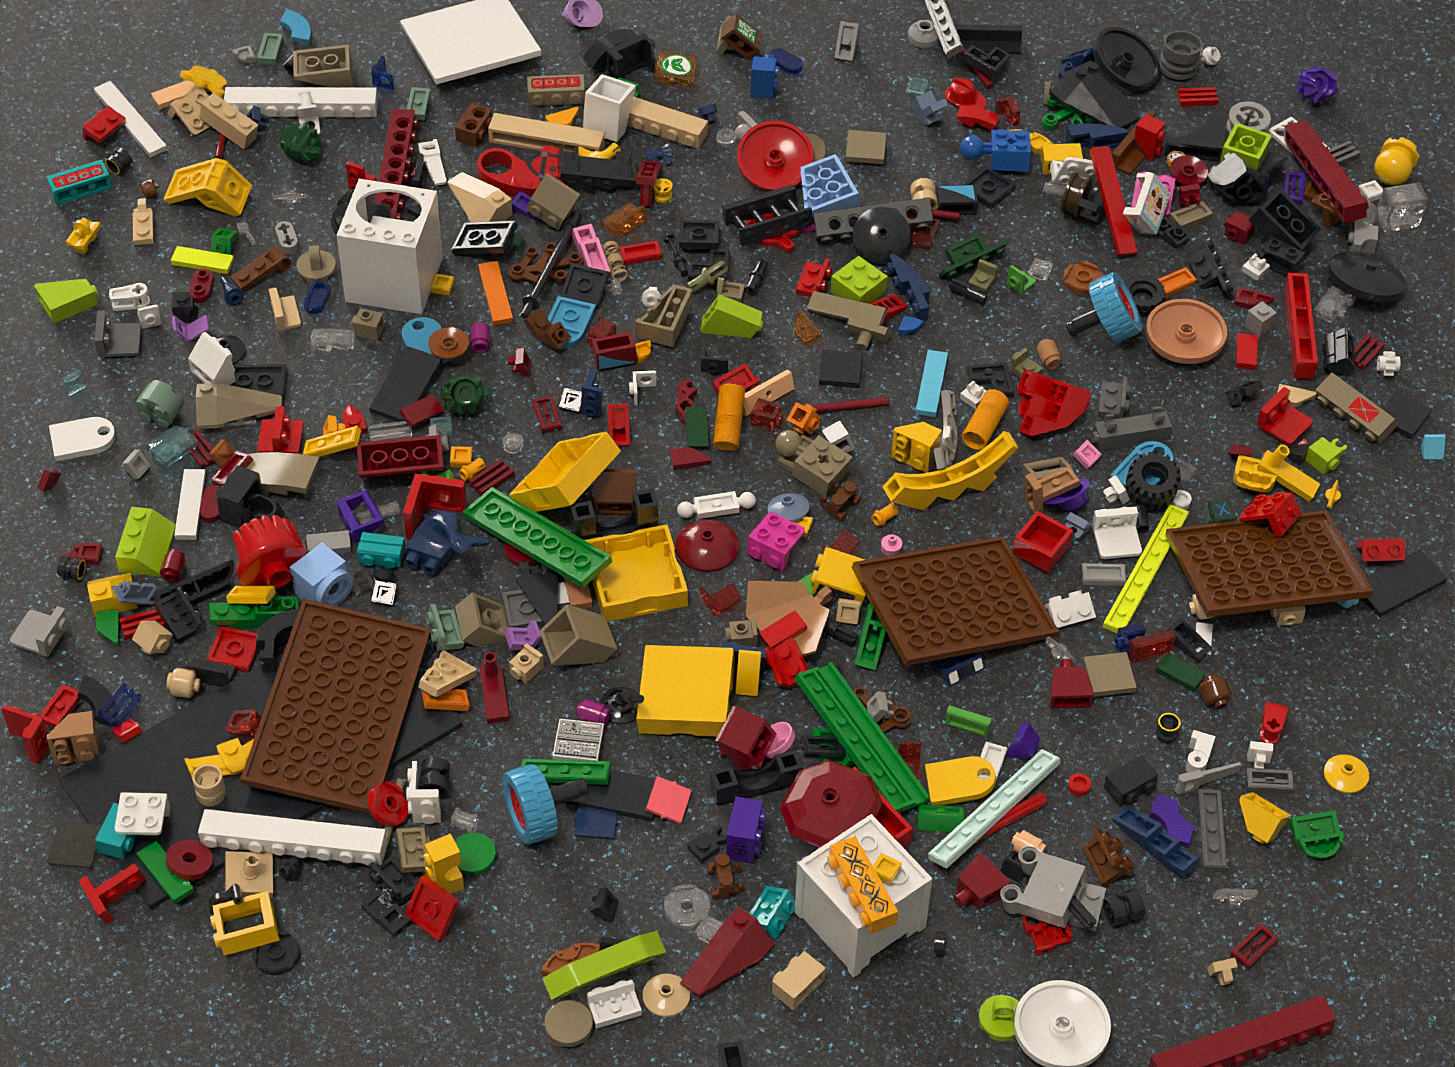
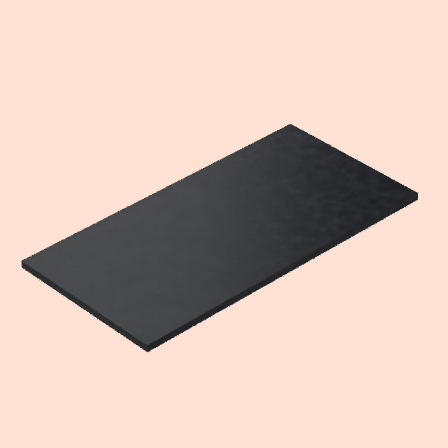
(156, 764)

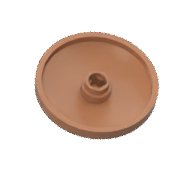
(1186, 331)

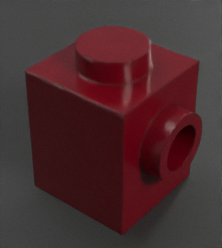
(1239, 227)

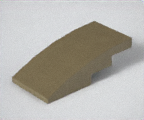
(284, 471)

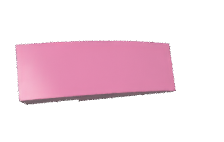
(589, 247)

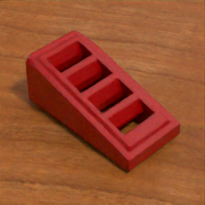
(891, 312)

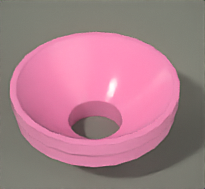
(783, 741)

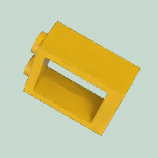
(248, 937)

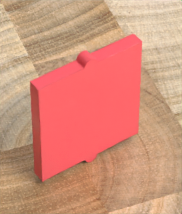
(668, 800)

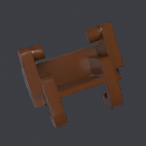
(841, 496)
(724, 873)

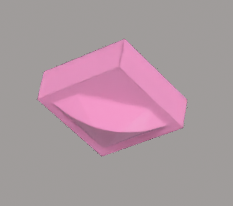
(1086, 454)

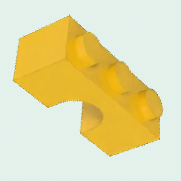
(442, 863)

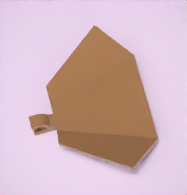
(775, 599)

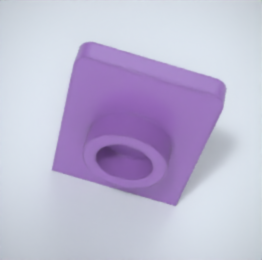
(191, 330)

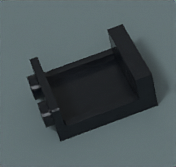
(631, 56)

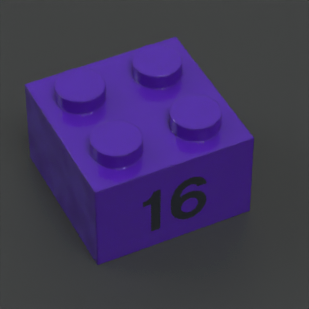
(745, 830)

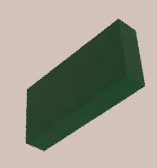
(696, 427)
(1180, 672)

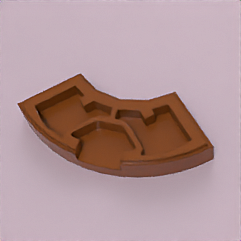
(568, 956)

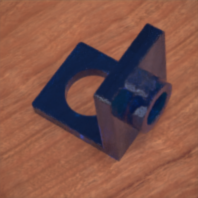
(378, 71)

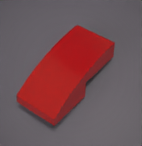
(970, 115)

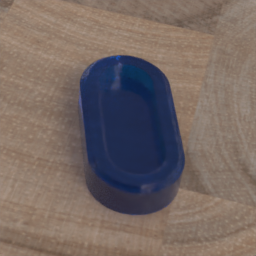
(787, 61)
(316, 297)

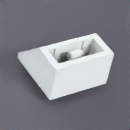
(211, 361)

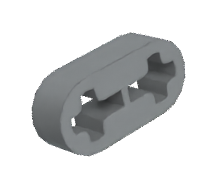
(289, 237)

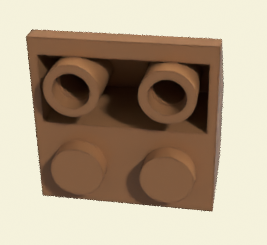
(74, 739)

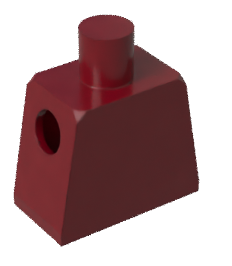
(1070, 687)
(980, 884)

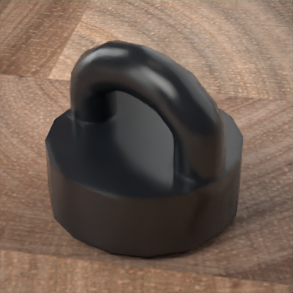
(383, 573)

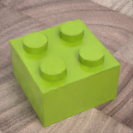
(1248, 145)
(859, 282)

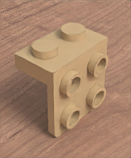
(189, 110)

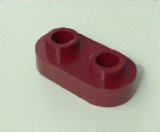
(201, 285)

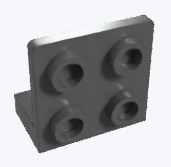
(116, 338)

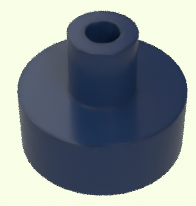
(1064, 68)
(708, 111)

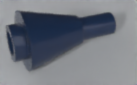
(231, 293)

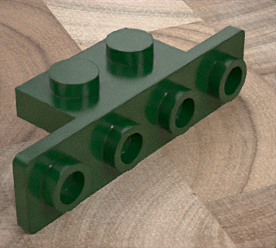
(967, 252)

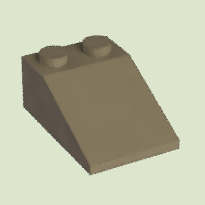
(324, 66)

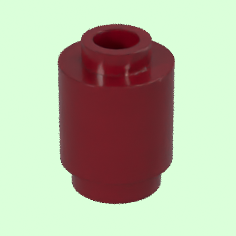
(172, 565)

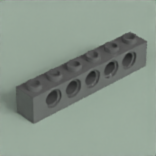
(821, 220)

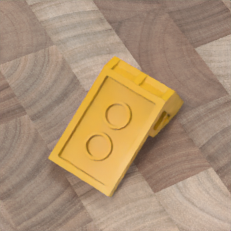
(213, 183)

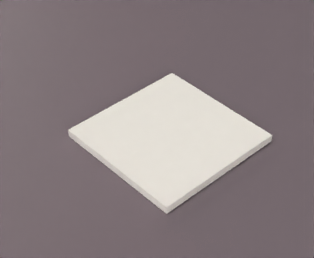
(470, 39)

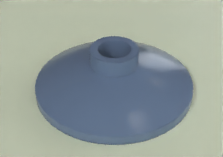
(789, 506)

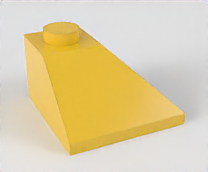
(104, 598)
(1262, 817)

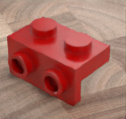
(103, 125)
(739, 376)

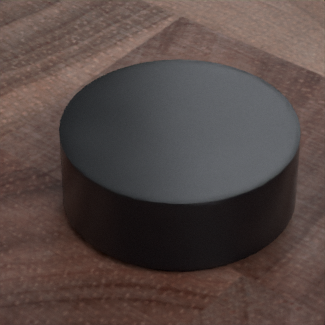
(940, 943)

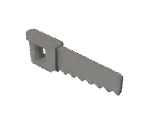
(1193, 780)

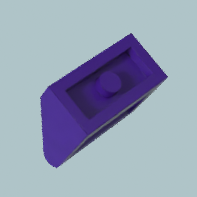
(348, 504)

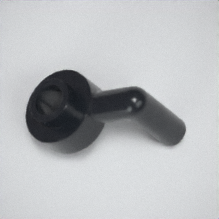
(233, 892)

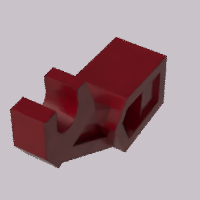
(684, 398)

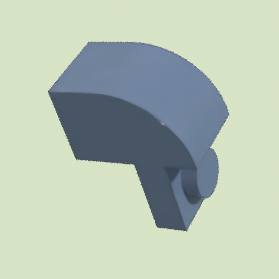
(927, 108)

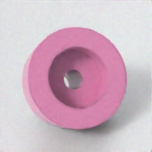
(891, 545)

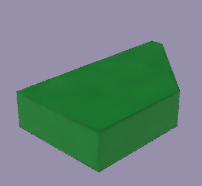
(108, 625)

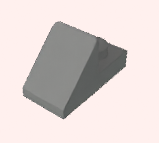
(846, 41)

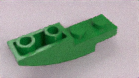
(249, 615)

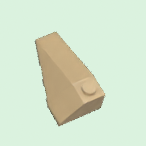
(480, 200)

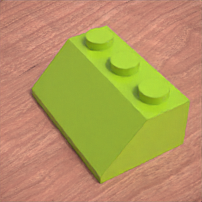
(144, 542)

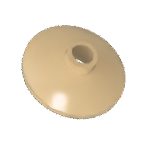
(663, 1003)

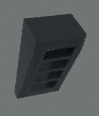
(1186, 630)

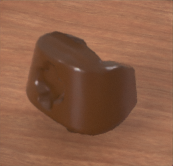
(149, 188)

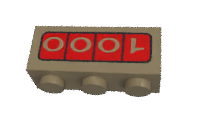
(556, 90)

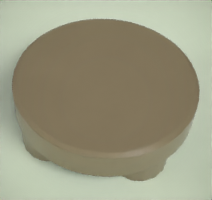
(568, 1024)

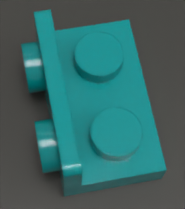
(773, 909)

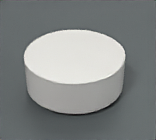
(1182, 500)

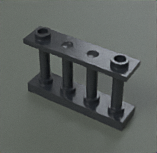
(765, 203)

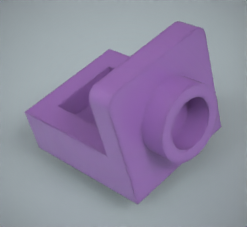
(519, 637)

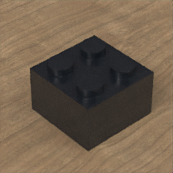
(239, 486)

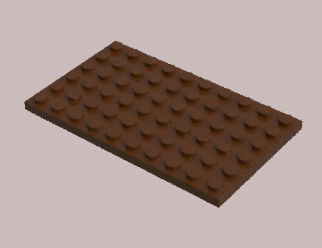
(336, 706)

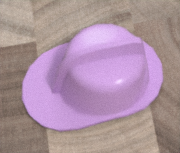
(583, 13)

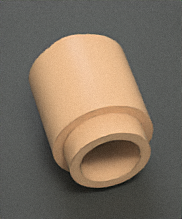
(1026, 839)

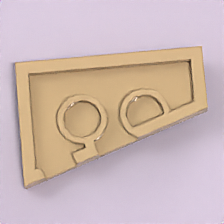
(446, 674)

